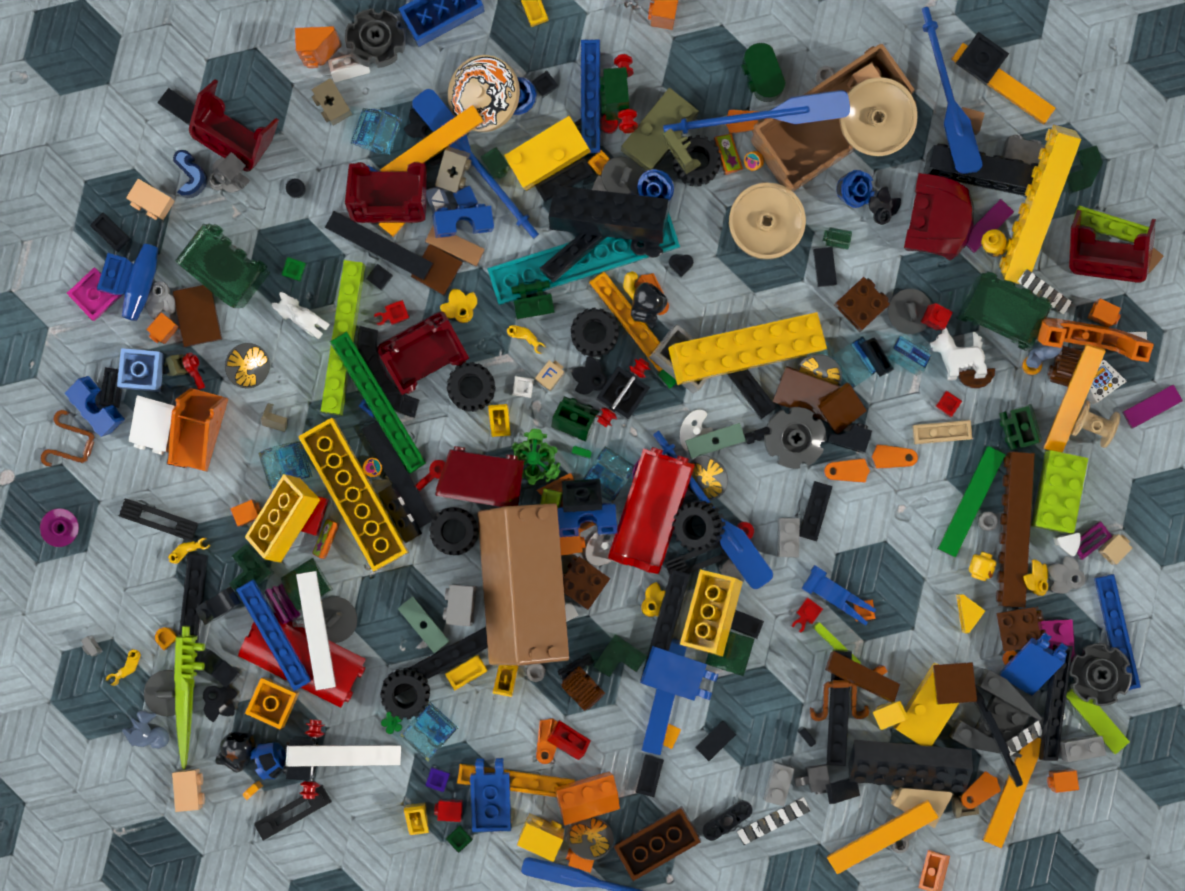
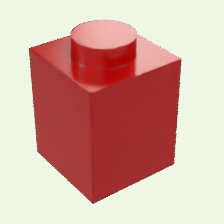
(936, 317)
(449, 810)

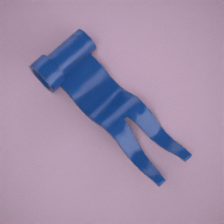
(835, 594)

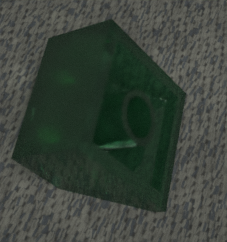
(291, 585)
(735, 654)

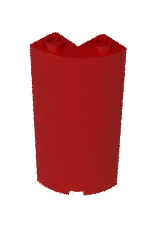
(650, 510)
(346, 664)

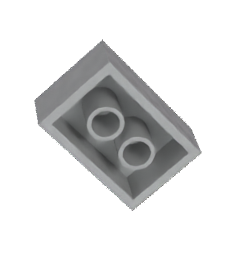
(662, 357)
(460, 605)

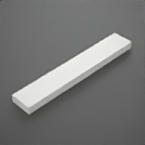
(316, 630)
(343, 755)

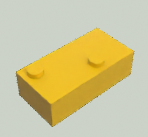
(547, 153)
(282, 518)
(711, 612)
(924, 714)
(541, 837)

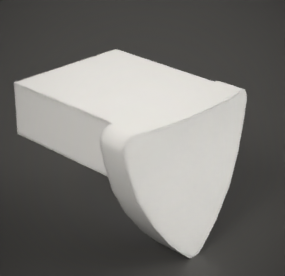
(1069, 543)

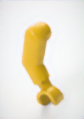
(524, 333)
(180, 552)
(130, 666)

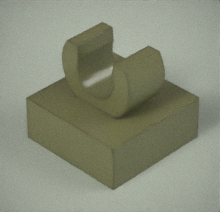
(175, 365)

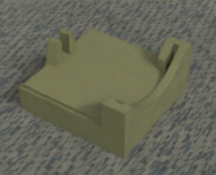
(674, 143)

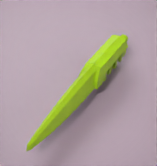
(184, 684)

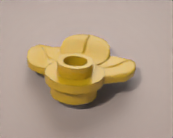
(459, 302)
(1038, 579)
(653, 596)

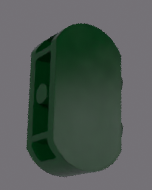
(763, 72)

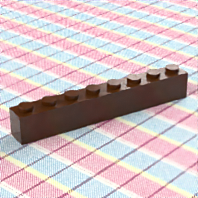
(1016, 529)

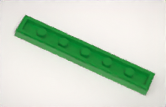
(971, 501)

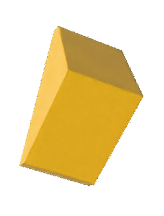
(499, 420)
(968, 613)
(505, 680)
(889, 714)
(416, 818)

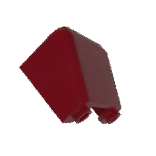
(386, 195)
(421, 351)
(481, 478)

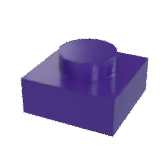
(437, 779)

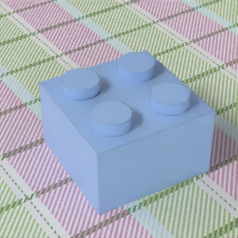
(140, 370)

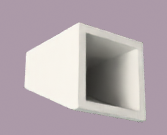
(151, 425)

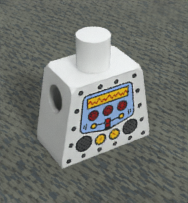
(1104, 383)

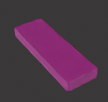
(991, 220)
(1152, 406)

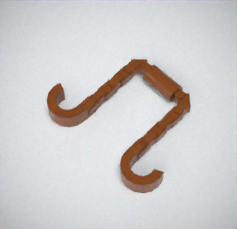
(88, 447)
(839, 684)

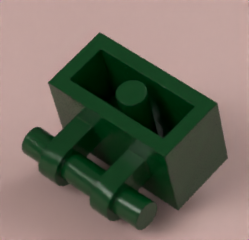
(533, 305)
(574, 418)
(1025, 426)

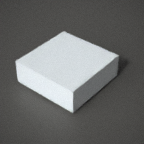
(523, 387)

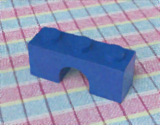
(479, 217)
(83, 395)
(604, 519)

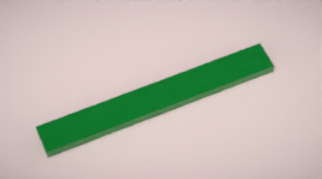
(377, 402)

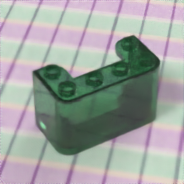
(222, 266)
(1005, 309)

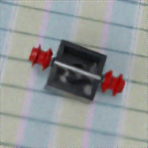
(623, 393)
(305, 772)

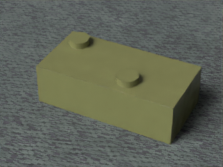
(647, 142)

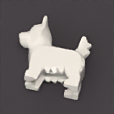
(301, 316)
(960, 358)

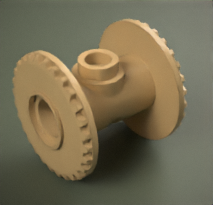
(1096, 424)

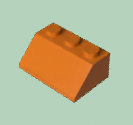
(316, 45)
(587, 798)

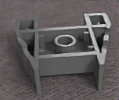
(1007, 708)

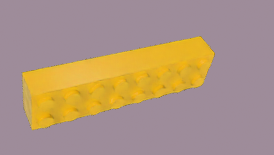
(1040, 202)
(747, 348)
(353, 494)

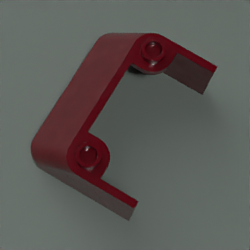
(224, 134)
(1108, 258)

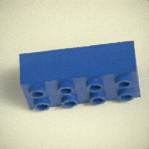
(435, 17)

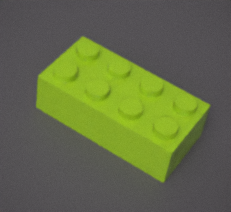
(1059, 492)

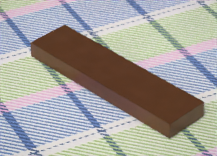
(862, 676)

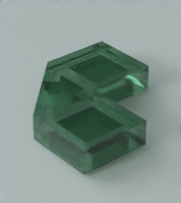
(1091, 164)

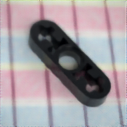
(712, 824)

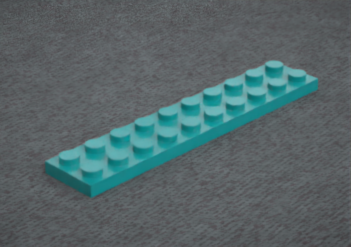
(604, 257)

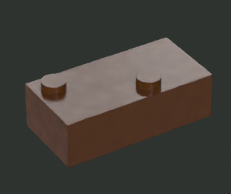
(657, 843)

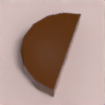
(968, 379)

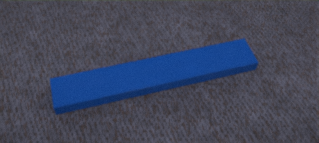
(590, 93)
(1115, 622)
(273, 635)
(660, 712)

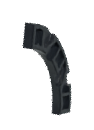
(368, 349)
(999, 740)

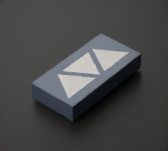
(437, 199)

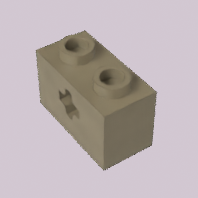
(328, 91)
(446, 178)

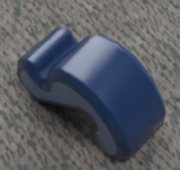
(197, 175)

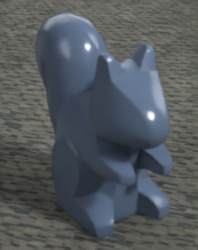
(1040, 354)
(142, 735)

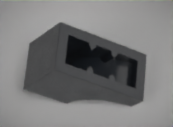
(855, 440)
(217, 606)
(219, 669)

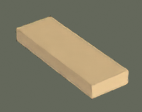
(942, 432)

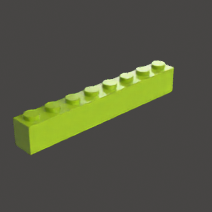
(345, 320)

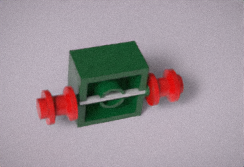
(615, 94)

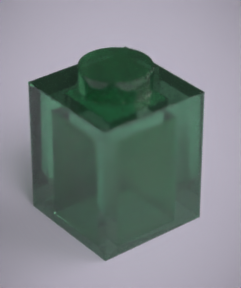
(495, 163)

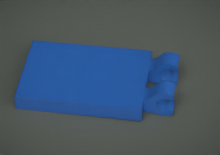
(1034, 664)
(676, 674)
(490, 798)

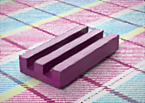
(1103, 530)
(284, 602)

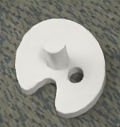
(688, 431)
(598, 549)

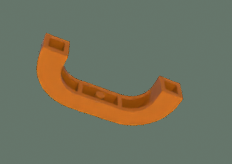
(1056, 331)

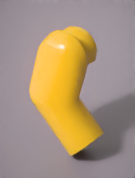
(629, 282)

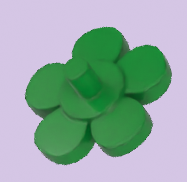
(392, 723)

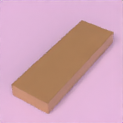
(457, 247)

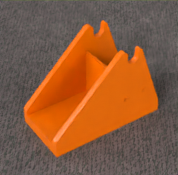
(195, 428)

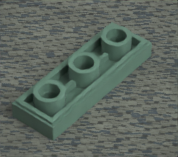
(726, 437)
(415, 615)

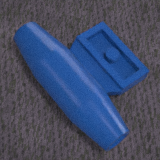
(132, 280)

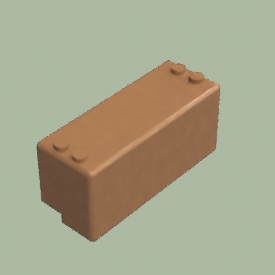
(807, 149)
(523, 585)

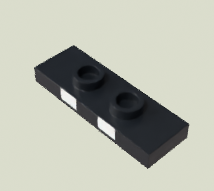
(400, 513)

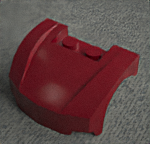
(940, 217)

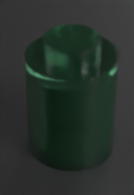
(837, 238)

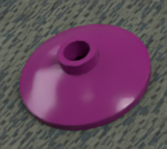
(50, 524)

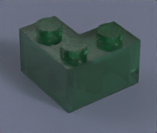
(252, 565)
(617, 651)

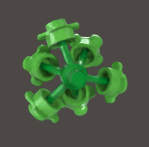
(545, 453)

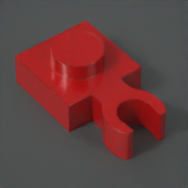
(395, 313)
(808, 613)

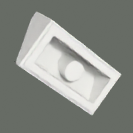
(346, 68)

